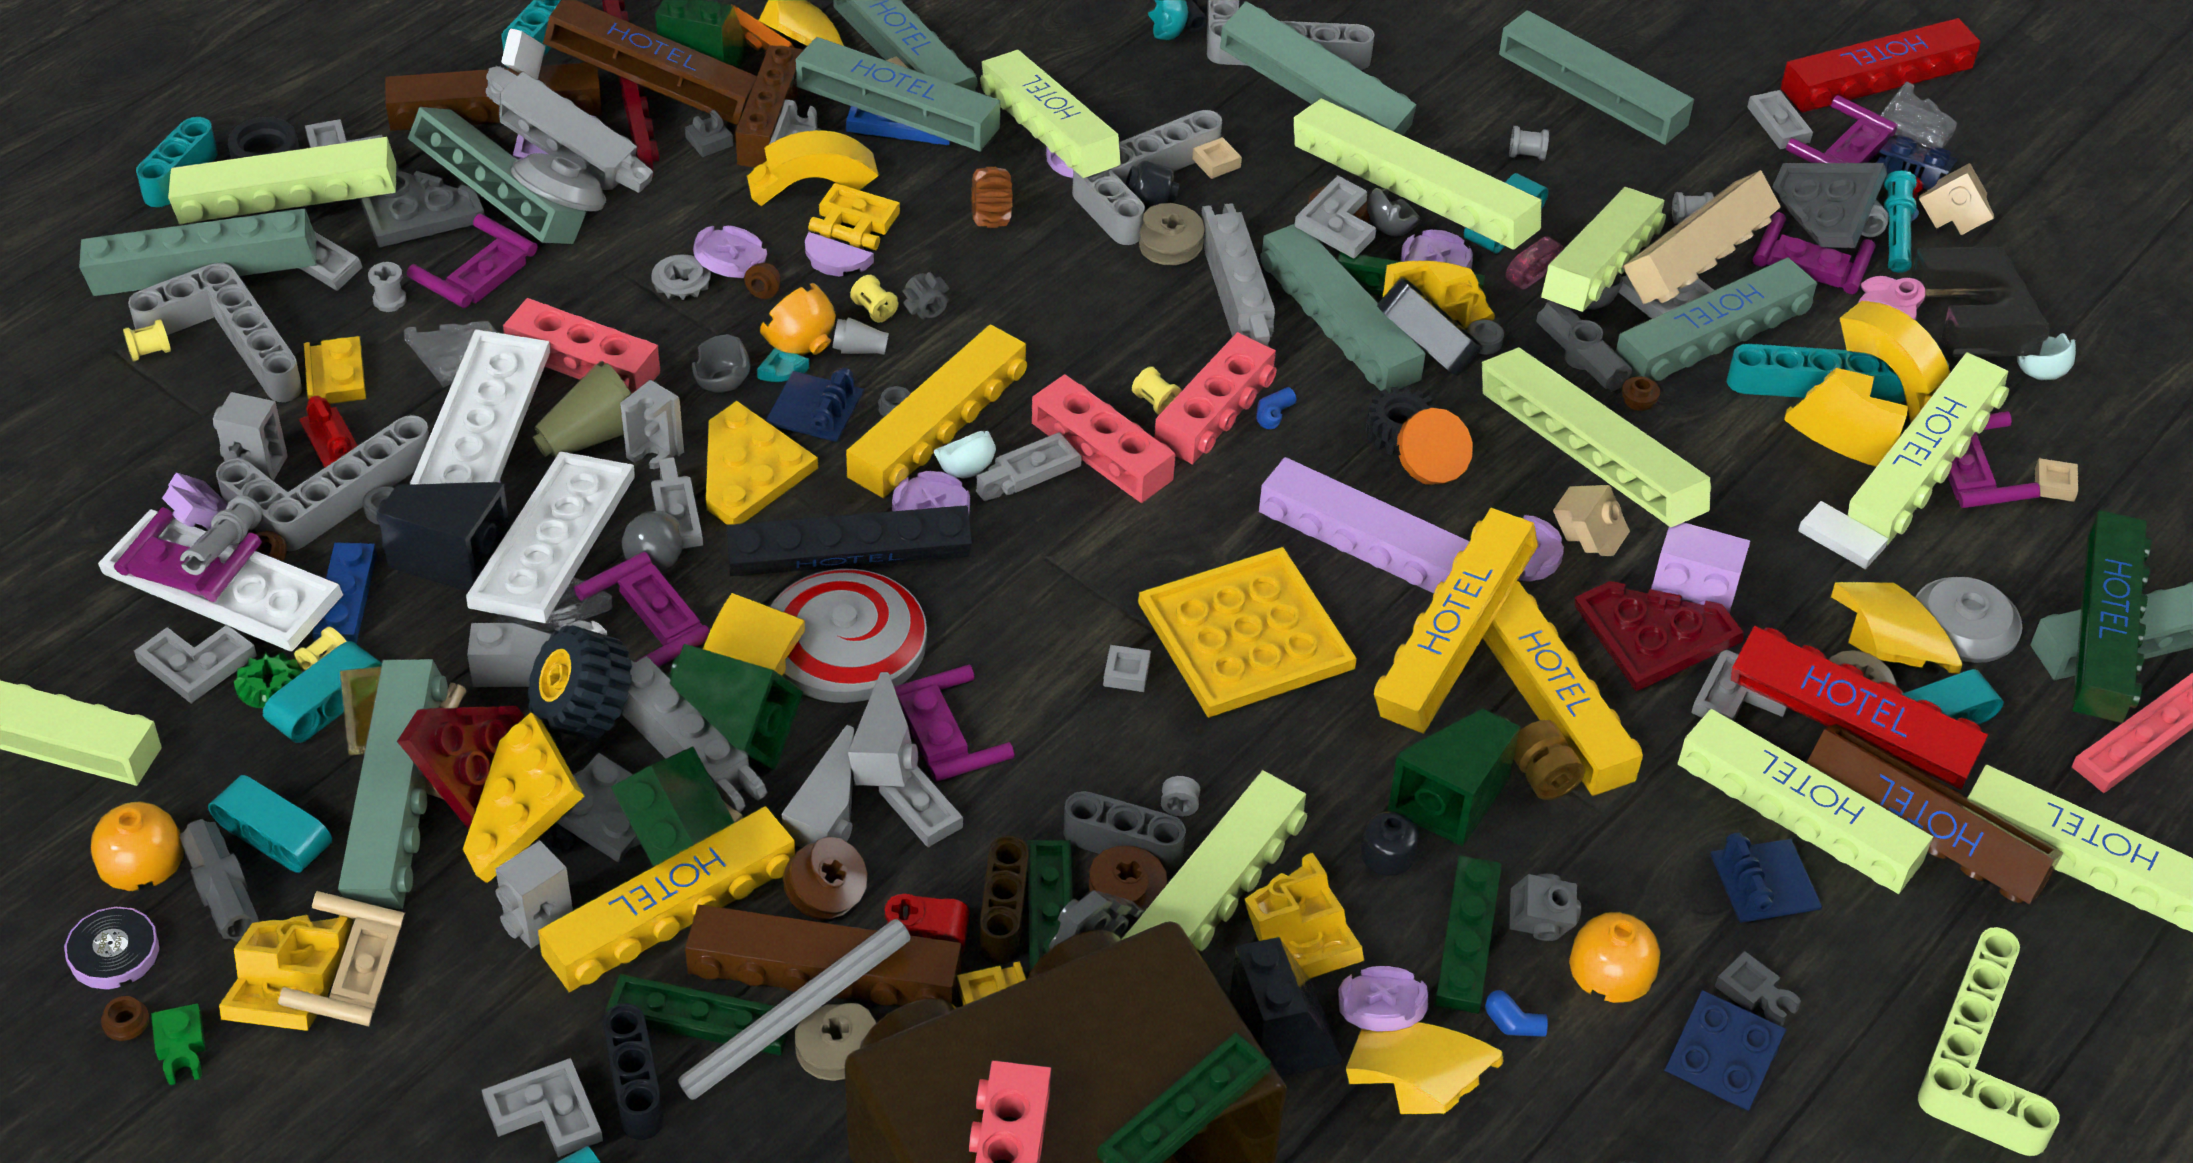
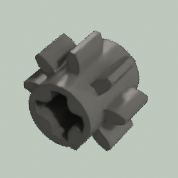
(926, 295)

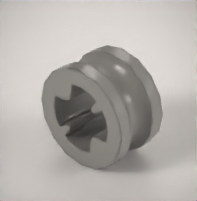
(1180, 796)

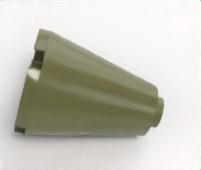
(585, 414)

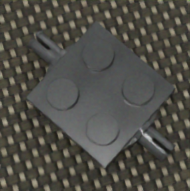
(598, 814)

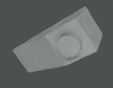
(503, 653)
(882, 744)
(825, 798)

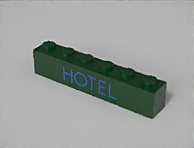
(2111, 617)

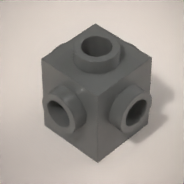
(1544, 906)

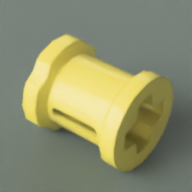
(874, 298)
(147, 340)
(1154, 389)
(328, 641)

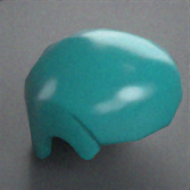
(1169, 18)

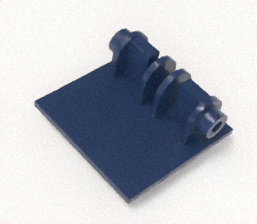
(1904, 149)
(816, 404)
(1764, 878)
(1725, 1050)

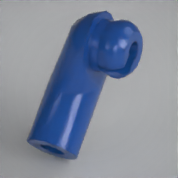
(1270, 407)
(1510, 1017)

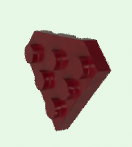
(1655, 630)
(457, 750)

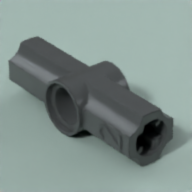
(1584, 345)
(218, 879)

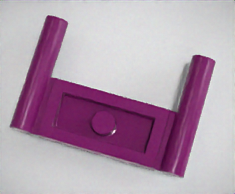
(1857, 144)
(1818, 262)
(484, 270)
(1973, 479)
(160, 561)
(654, 603)
(937, 730)

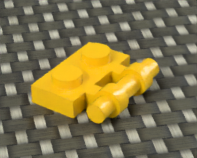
(858, 209)

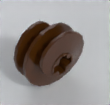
(1128, 874)
(825, 878)

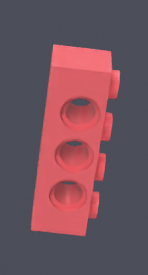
(581, 344)
(1216, 397)
(1104, 438)
(1017, 1093)

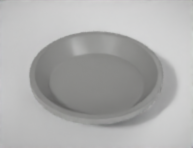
(559, 181)
(1974, 616)

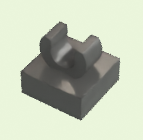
(709, 135)

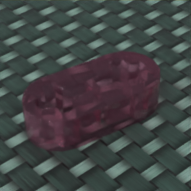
(1533, 262)

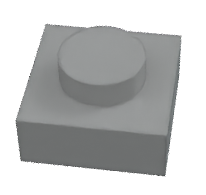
(1127, 668)

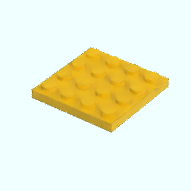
(1246, 631)

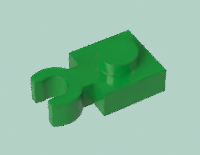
(178, 1039)

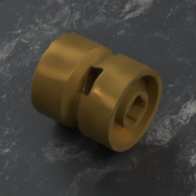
(1547, 760)

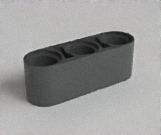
(1104, 822)

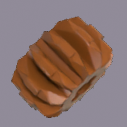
(991, 197)

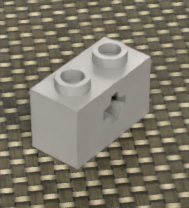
(252, 432)
(532, 892)

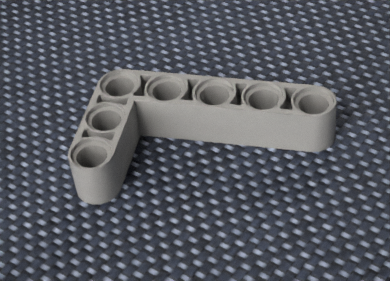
(1346, 41)
(1169, 145)
(222, 294)
(333, 491)

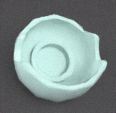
(2055, 359)
(967, 456)

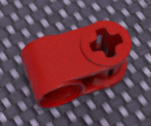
(931, 917)

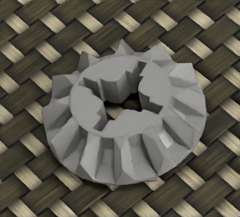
(684, 267)

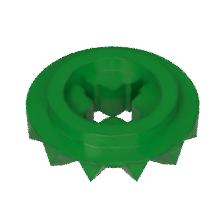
(250, 679)

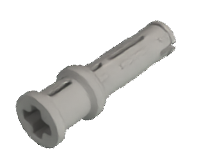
(226, 529)

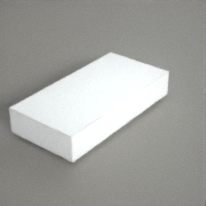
(523, 53)
(1843, 535)

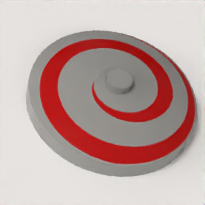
(852, 632)

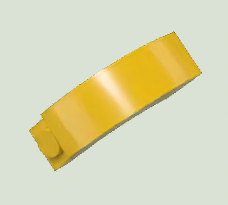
(808, 156)
(1901, 344)

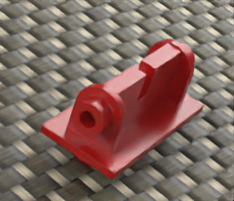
(327, 430)

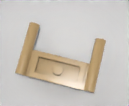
(362, 964)

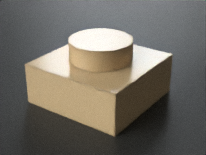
(1216, 157)
(2057, 479)

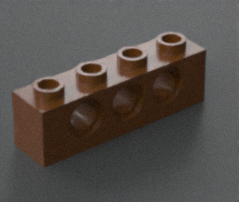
(771, 88)

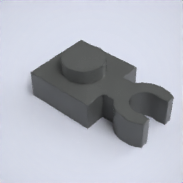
(1755, 985)

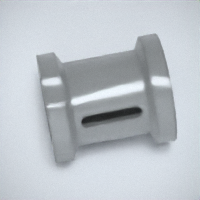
(1529, 143)
(1686, 205)
(386, 282)

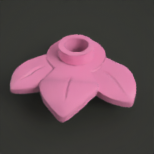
(1893, 293)

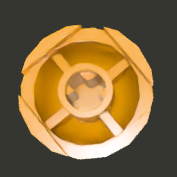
(801, 322)
(136, 846)
(1615, 957)

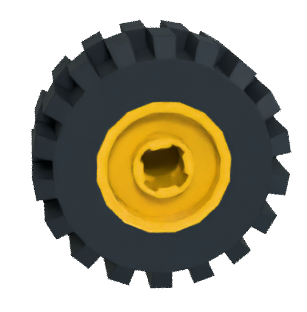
(580, 682)

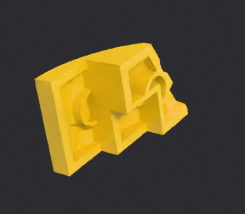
(799, 21)
(1447, 285)
(1847, 418)
(1895, 625)
(754, 633)
(1306, 919)
(282, 955)
(1425, 1064)

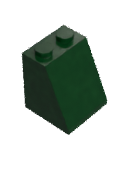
(704, 27)
(739, 699)
(1455, 775)
(672, 805)

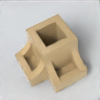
(1958, 199)
(1592, 518)

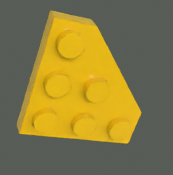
(750, 464)
(521, 797)

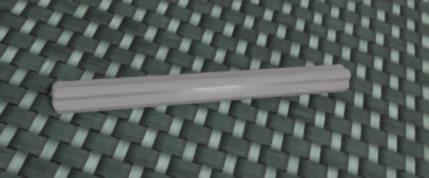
(794, 1009)

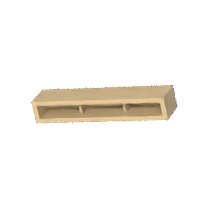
(1701, 238)

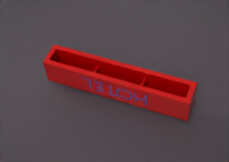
(1880, 64)
(1874, 711)

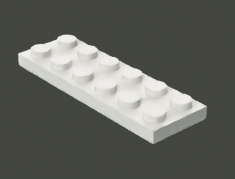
(483, 409)
(551, 537)
(261, 600)

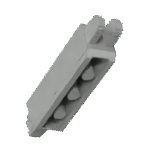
(565, 130)
(1238, 274)
(676, 725)

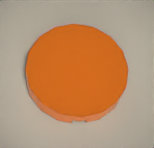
(1434, 446)

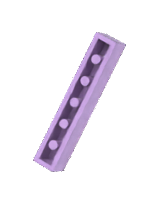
(1360, 524)

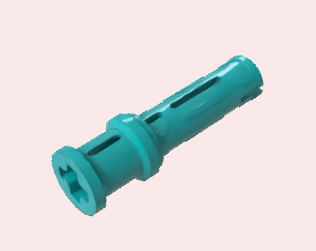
(1900, 207)

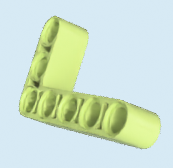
(1969, 1096)

